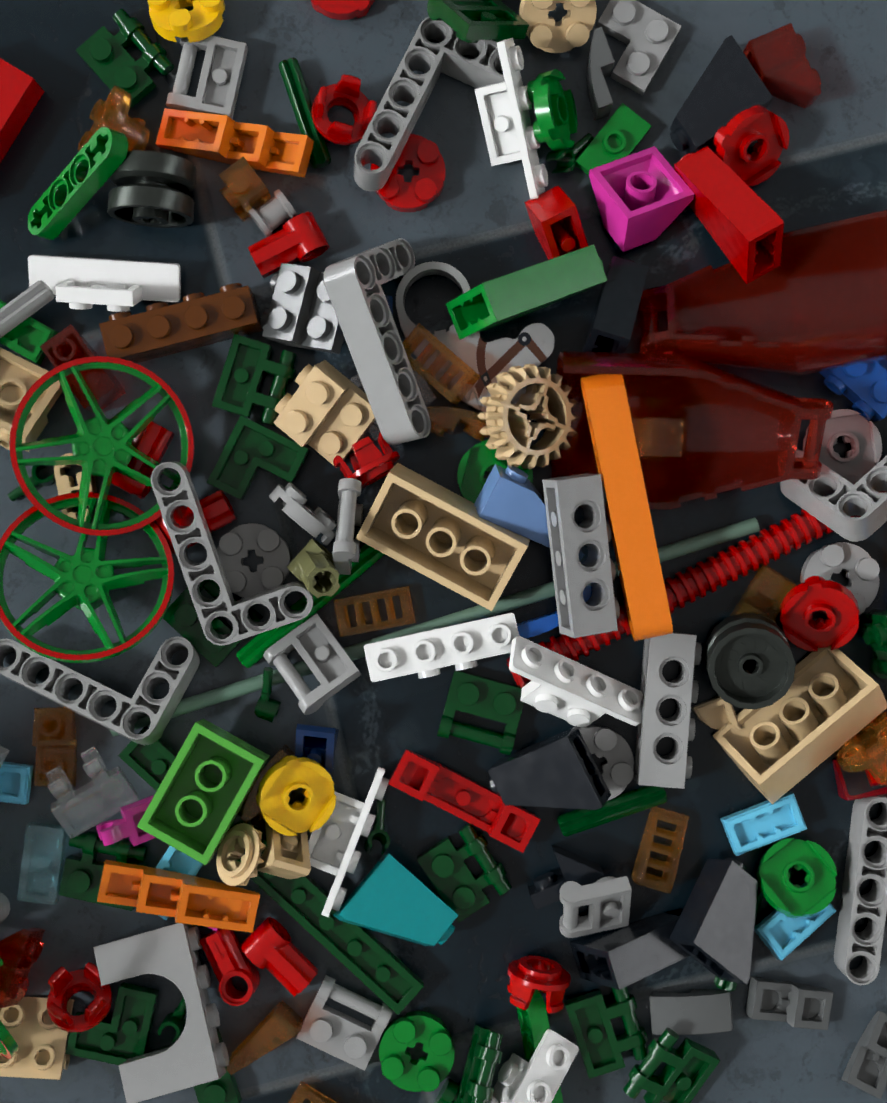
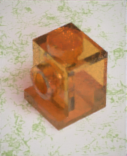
(243, 188)

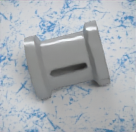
(273, 213)

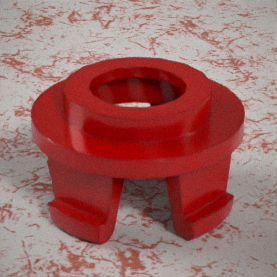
(345, 94)
(368, 461)
(539, 974)
(65, 985)

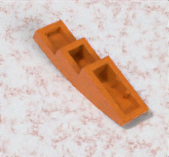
(227, 141)
(178, 895)

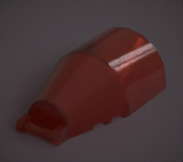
(799, 319)
(731, 425)

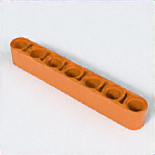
(627, 505)

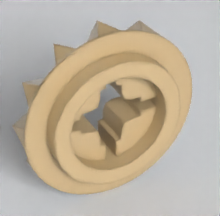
(232, 847)

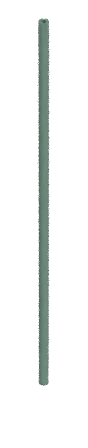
(470, 614)

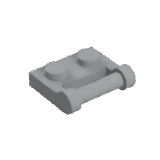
(218, 79)
(350, 514)
(322, 656)
(607, 906)
(340, 1033)

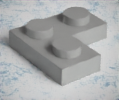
(646, 37)

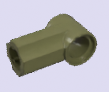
(316, 569)

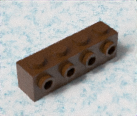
(182, 326)

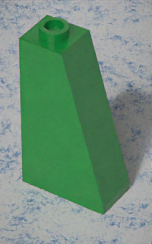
(526, 291)

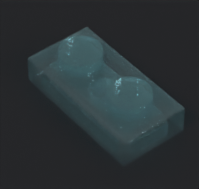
(42, 863)

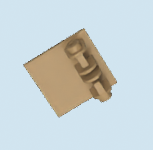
(38, 1038)

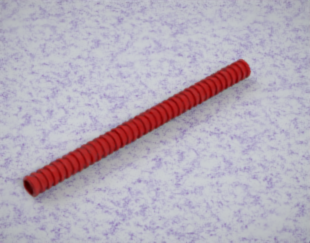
(704, 578)

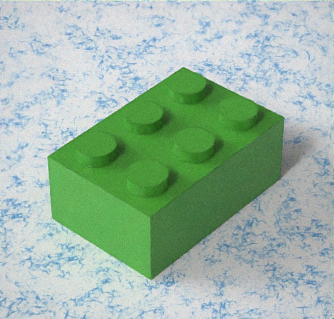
(203, 791)

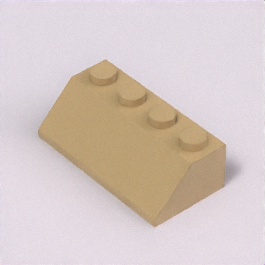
(806, 726)

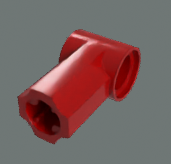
(297, 241)
(154, 443)
(216, 510)
(272, 949)
(228, 961)

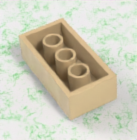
(441, 537)

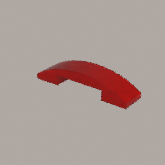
(464, 799)

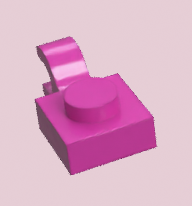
(118, 829)

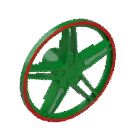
(100, 443)
(84, 581)

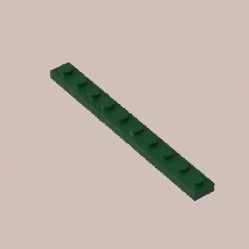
(305, 902)

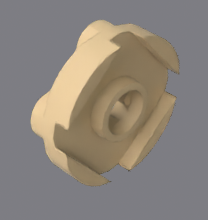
(563, 35)

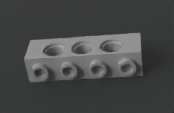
(566, 539)
(675, 767)

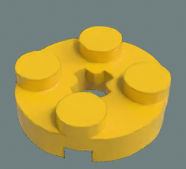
(197, 24)
(290, 775)

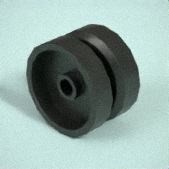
(153, 190)
(752, 682)

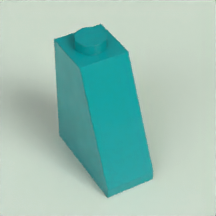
(398, 905)

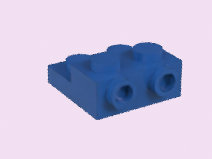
(863, 385)

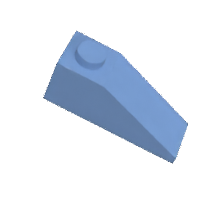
(514, 504)

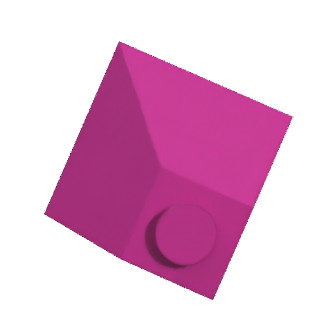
(639, 197)

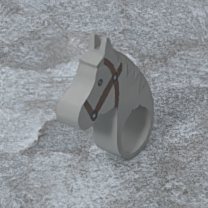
(486, 358)

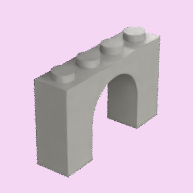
(197, 1053)

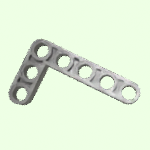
(415, 89)
(374, 338)
(843, 500)
(212, 569)
(96, 695)
(870, 905)

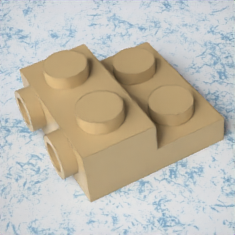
(15, 380)
(325, 411)

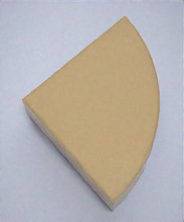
(716, 714)

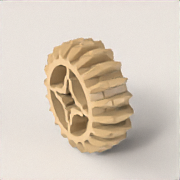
(544, 402)

